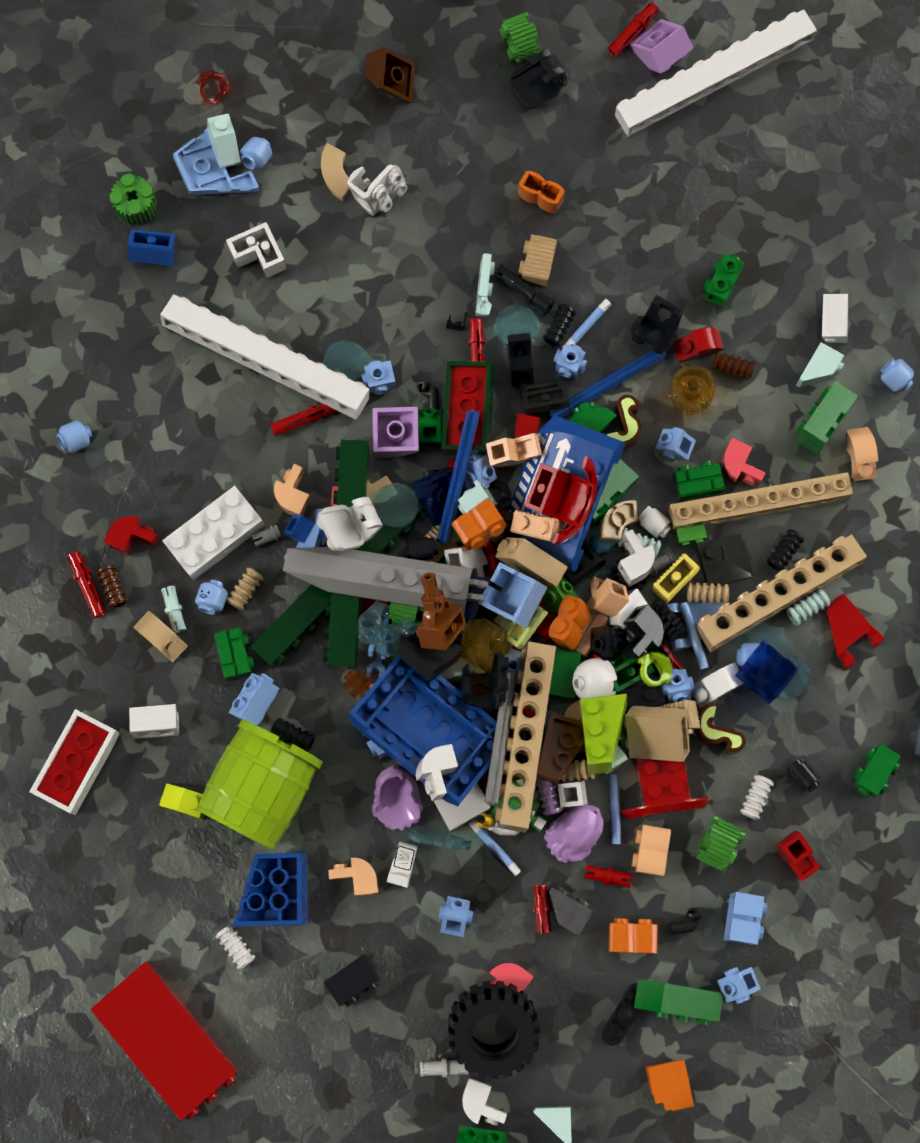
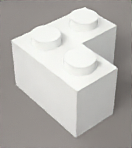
(260, 245)

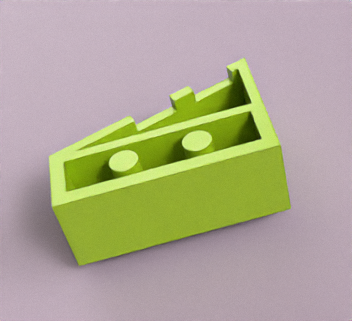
(601, 729)

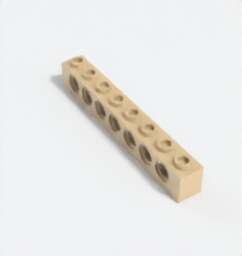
(761, 501)
(846, 548)
(543, 656)

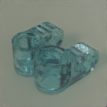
(383, 636)

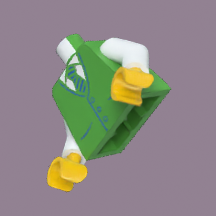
(536, 820)

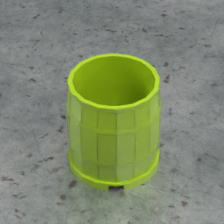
(258, 784)

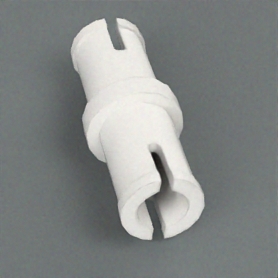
(442, 1067)

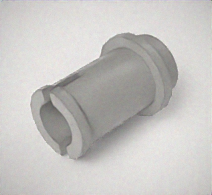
(269, 534)
(661, 563)

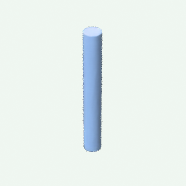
(694, 637)
(615, 808)

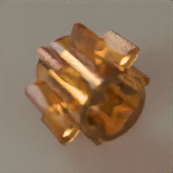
(356, 683)

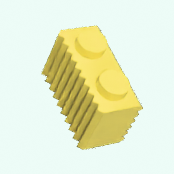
(675, 578)

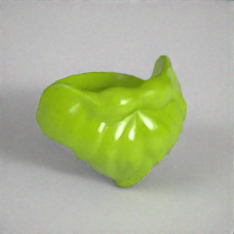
(663, 665)

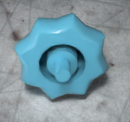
(600, 546)

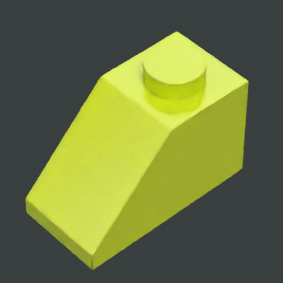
(181, 800)

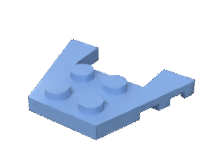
(202, 173)

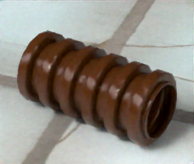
(733, 365)
(112, 588)

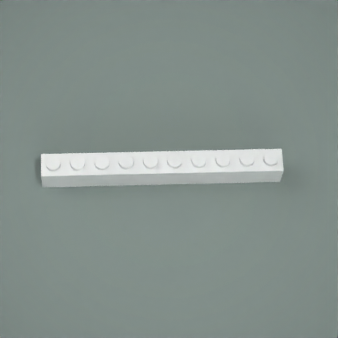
(715, 72)
(265, 356)

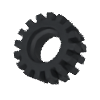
(671, 623)

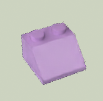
(661, 45)
(395, 431)

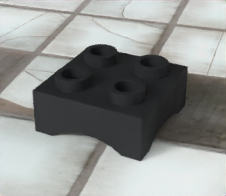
(427, 661)

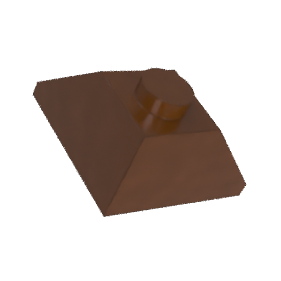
(391, 73)

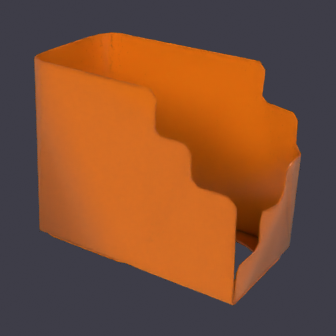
(670, 1085)

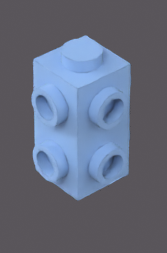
(254, 698)

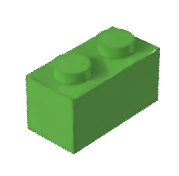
(691, 535)

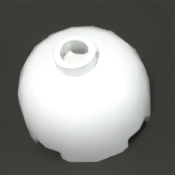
(594, 678)

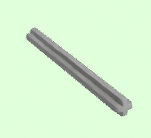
(500, 743)

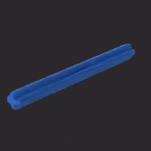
(609, 382)
(458, 476)

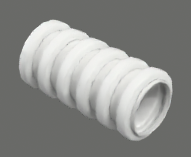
(756, 798)
(235, 946)

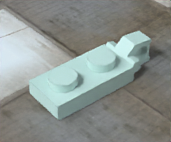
(484, 287)

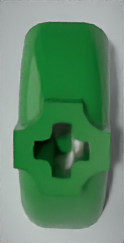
(593, 417)

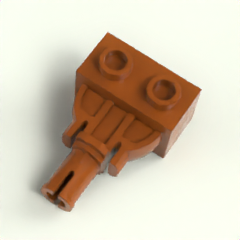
(440, 619)

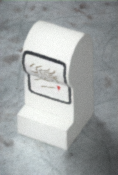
(402, 864)

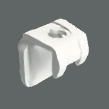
(380, 192)
(345, 527)

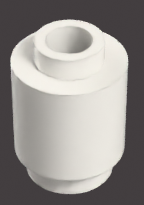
(655, 522)

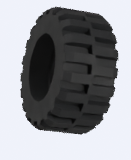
(498, 1058)

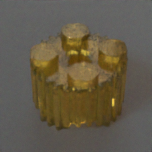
(687, 400)
(481, 640)

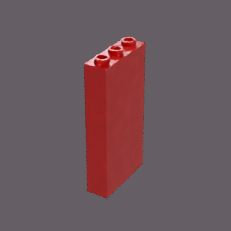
(165, 1041)

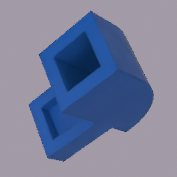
(300, 528)

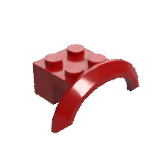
(564, 496)
(663, 789)

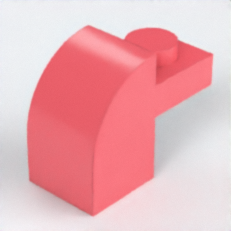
(734, 464)
(511, 974)

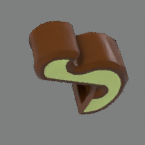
(631, 427)
(715, 735)

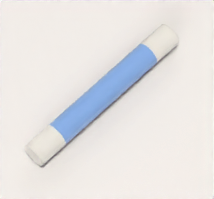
(588, 323)
(495, 848)

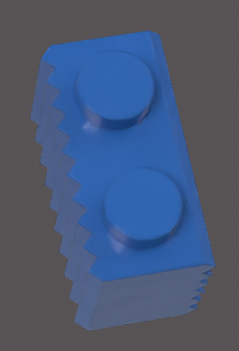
(151, 247)

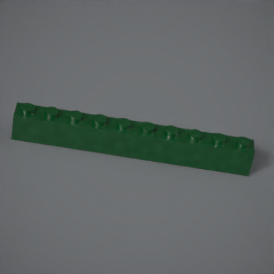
(311, 605)
(345, 609)

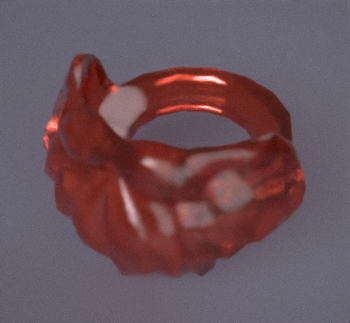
(223, 86)

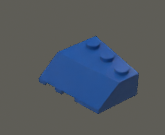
(275, 891)

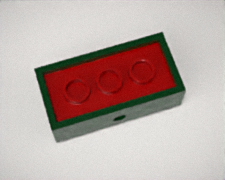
(467, 388)

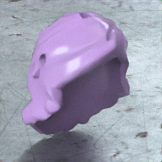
(396, 798)
(574, 833)

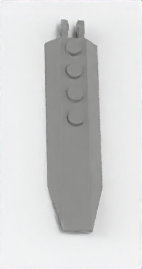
(379, 575)

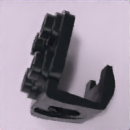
(539, 80)
(653, 330)
(494, 681)

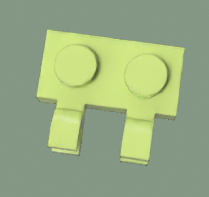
(517, 634)

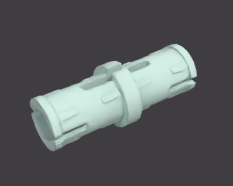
(173, 609)

